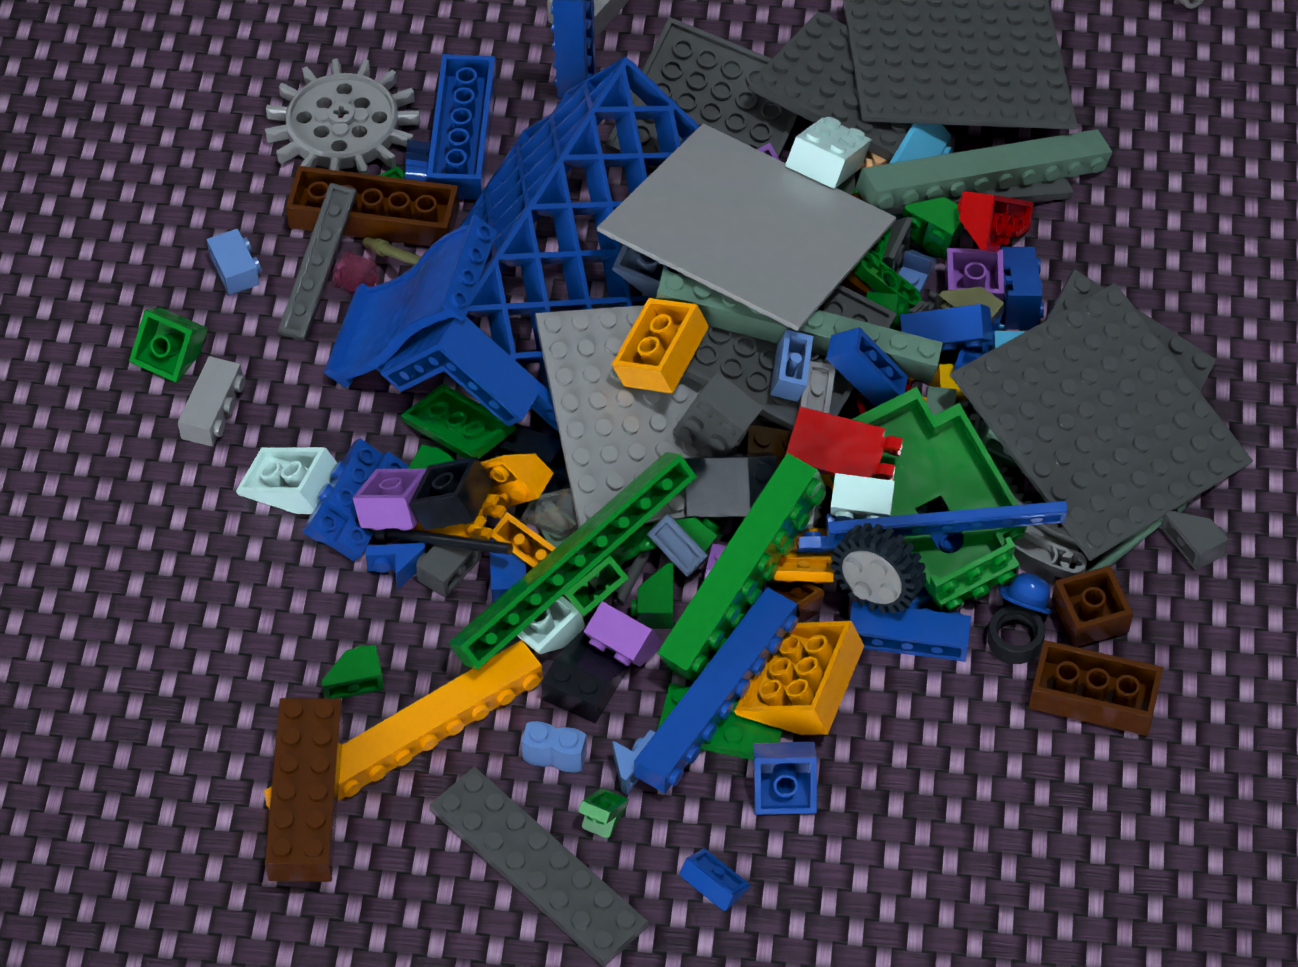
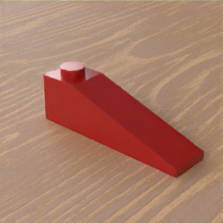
(994, 218)

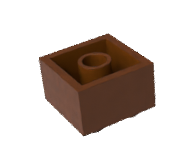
(1092, 606)

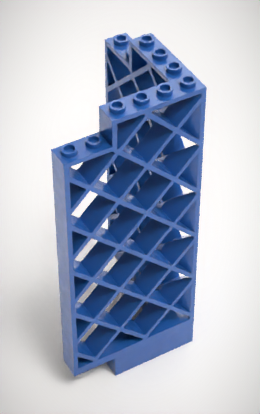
(534, 185)

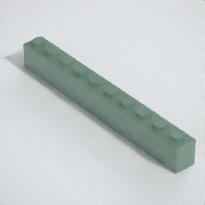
(984, 169)
(911, 353)

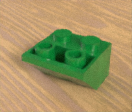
(934, 225)

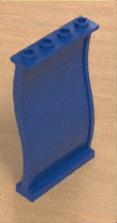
(429, 292)

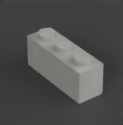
(211, 401)

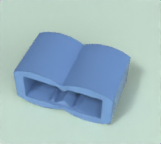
(549, 746)

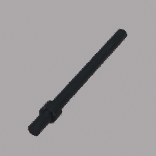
(442, 540)

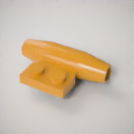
(805, 566)

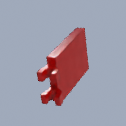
(842, 445)

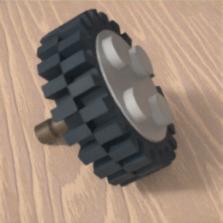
(878, 568)

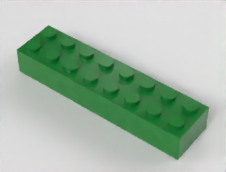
(744, 567)

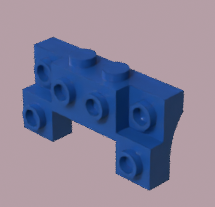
(335, 513)

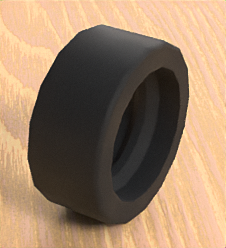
(1011, 653)

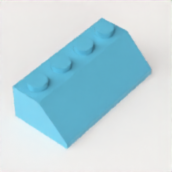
(923, 142)

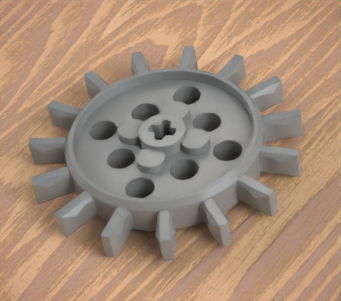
(353, 111)

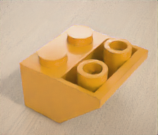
(517, 478)

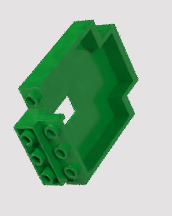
(948, 461)

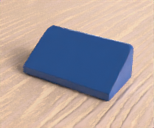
(713, 879)

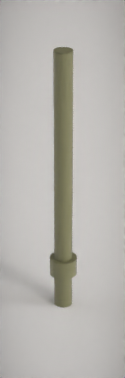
(383, 248)

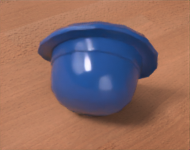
(1028, 592)

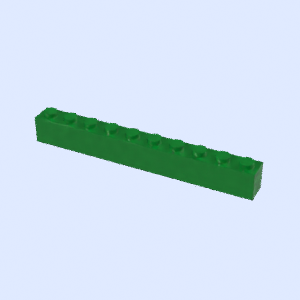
(572, 560)

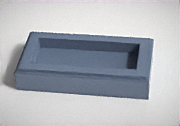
(677, 545)

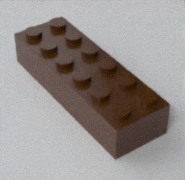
(383, 205)
(305, 790)

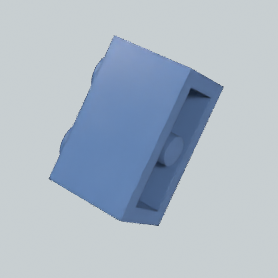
(233, 261)
(791, 365)

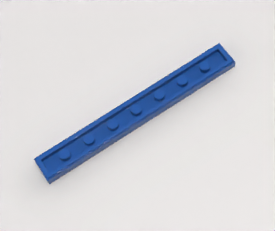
(958, 520)

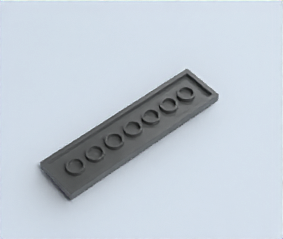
(539, 866)

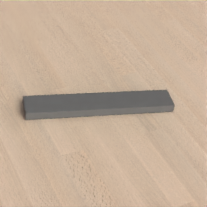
(317, 262)

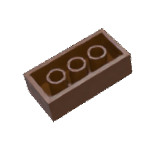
(1095, 687)

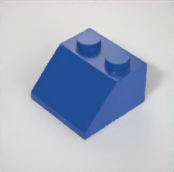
(785, 778)

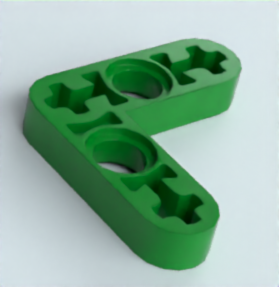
(872, 271)

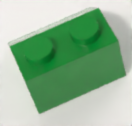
(167, 343)

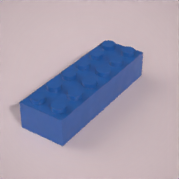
(462, 123)

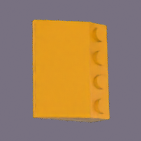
(804, 678)

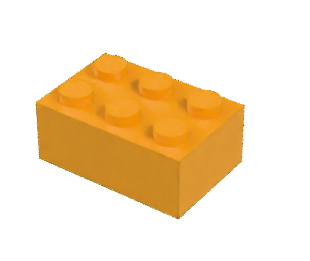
(660, 345)

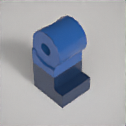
(416, 160)

